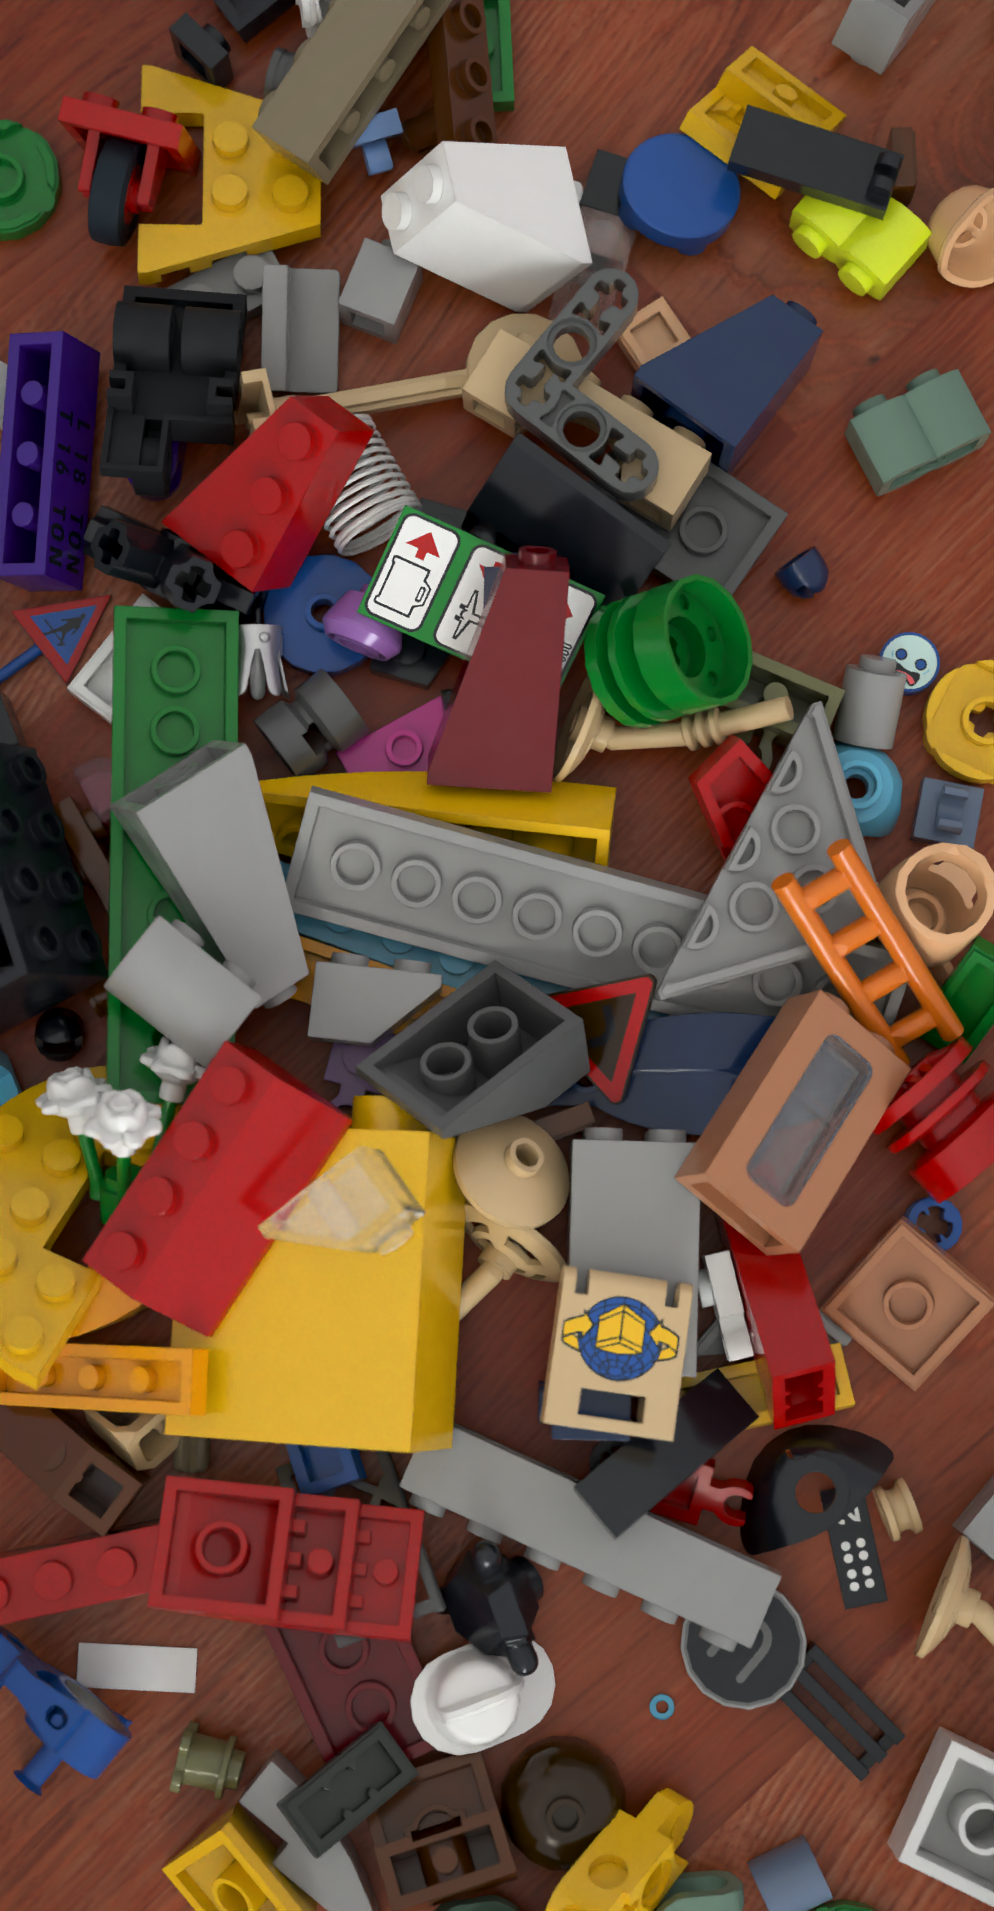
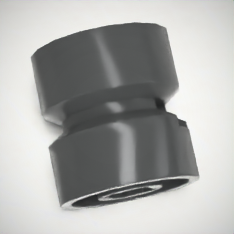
(328, 710)

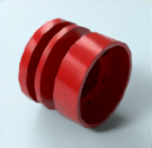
(945, 1119)

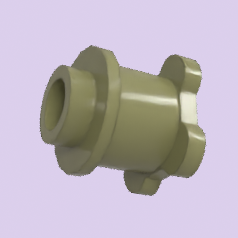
(207, 1762)

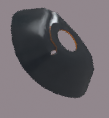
(844, 1455)

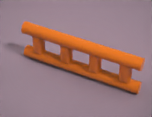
(878, 921)

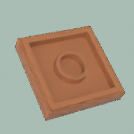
(908, 1302)

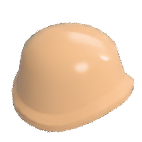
(964, 236)

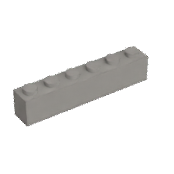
(654, 1559)

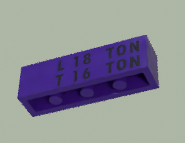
(46, 460)

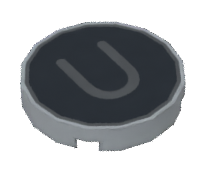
(748, 1675)

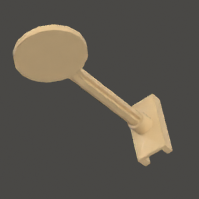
(257, 403)

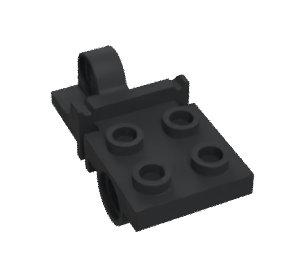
(170, 380)

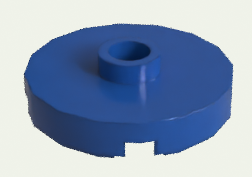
(317, 583)

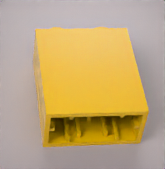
(343, 1339)

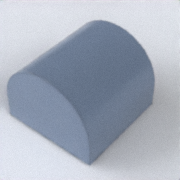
(790, 1877)

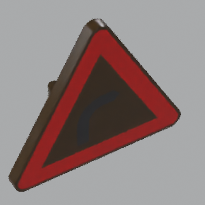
(613, 1026)

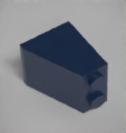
(731, 376)

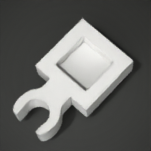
(720, 1289)

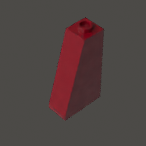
(508, 690)

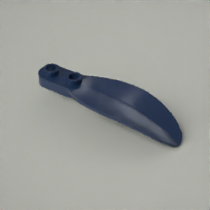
(681, 1070)

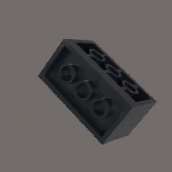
(44, 920)

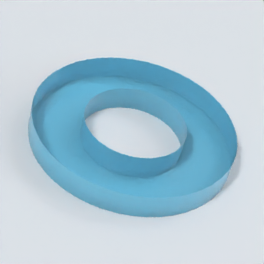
(661, 1697)

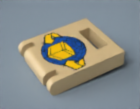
(621, 1343)

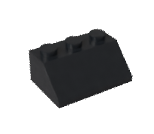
(545, 504)

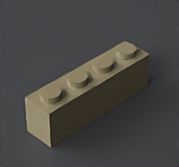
(343, 79)

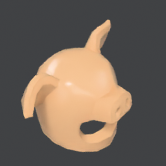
(937, 901)

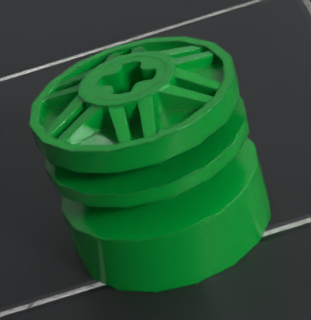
(668, 652)

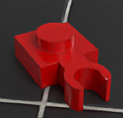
(705, 1493)

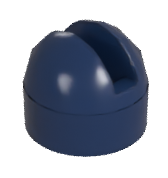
(804, 574)

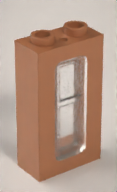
(793, 1122)

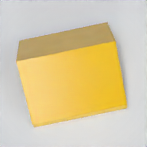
(233, 1870)

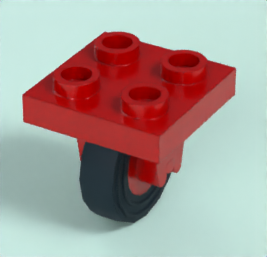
(124, 160)

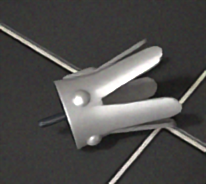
(261, 659)

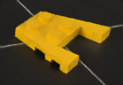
(249, 190)

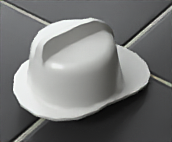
(477, 1700)

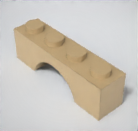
(679, 451)

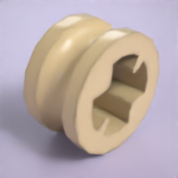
(897, 1509)

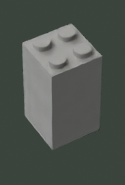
(634, 1214)

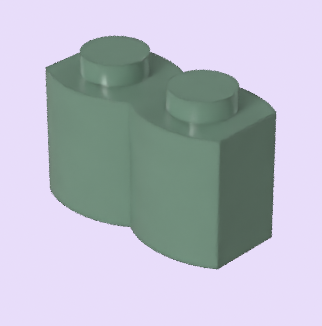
(916, 431)

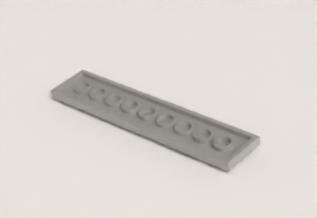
(521, 907)

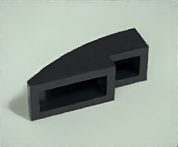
(651, 1469)

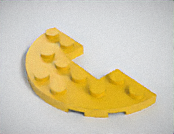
(39, 1191)

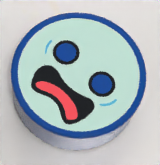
(916, 658)

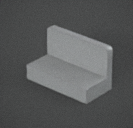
(300, 328)

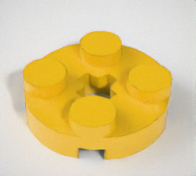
(947, 726)

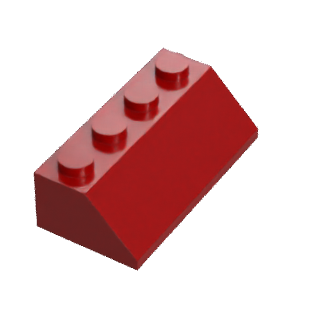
(223, 1167)

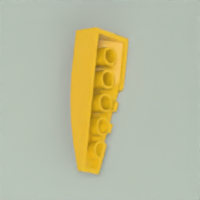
(567, 821)

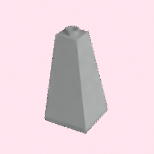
(218, 861)

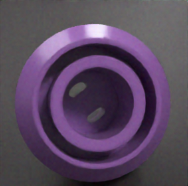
(360, 632)

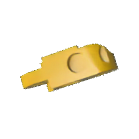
(629, 1861)

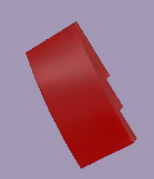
(287, 1559)

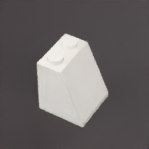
(491, 219)

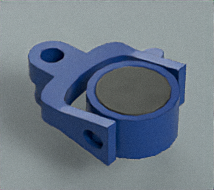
(61, 1714)

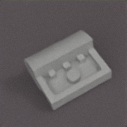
(184, 989)

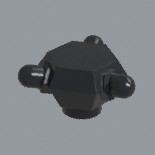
(495, 1604)

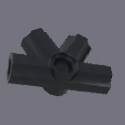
(165, 565)

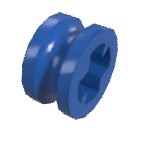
(947, 1213)

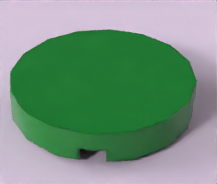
(27, 181)

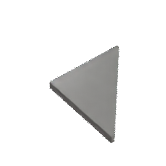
(789, 831)

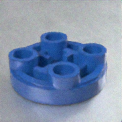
(678, 193)

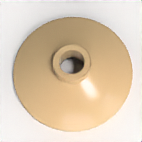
(503, 1187)

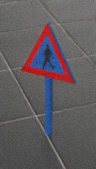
(58, 633)

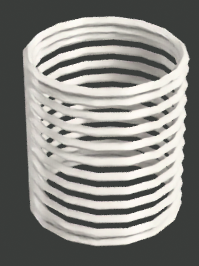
(379, 511)

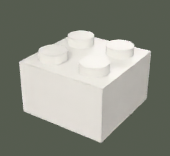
(950, 1817)

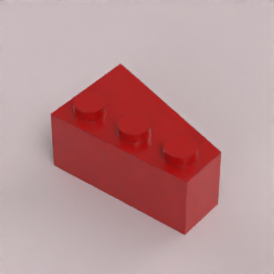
(274, 492)

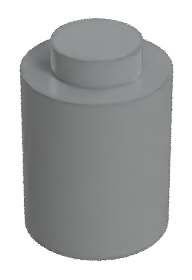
(870, 703)

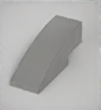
(335, 1878)

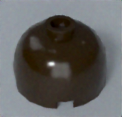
(560, 1800)

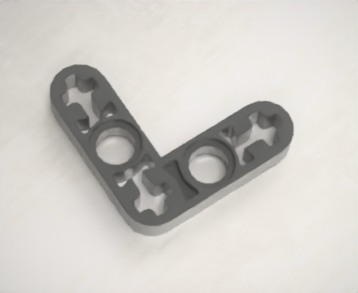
(567, 402)

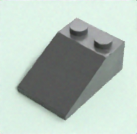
(481, 1055)

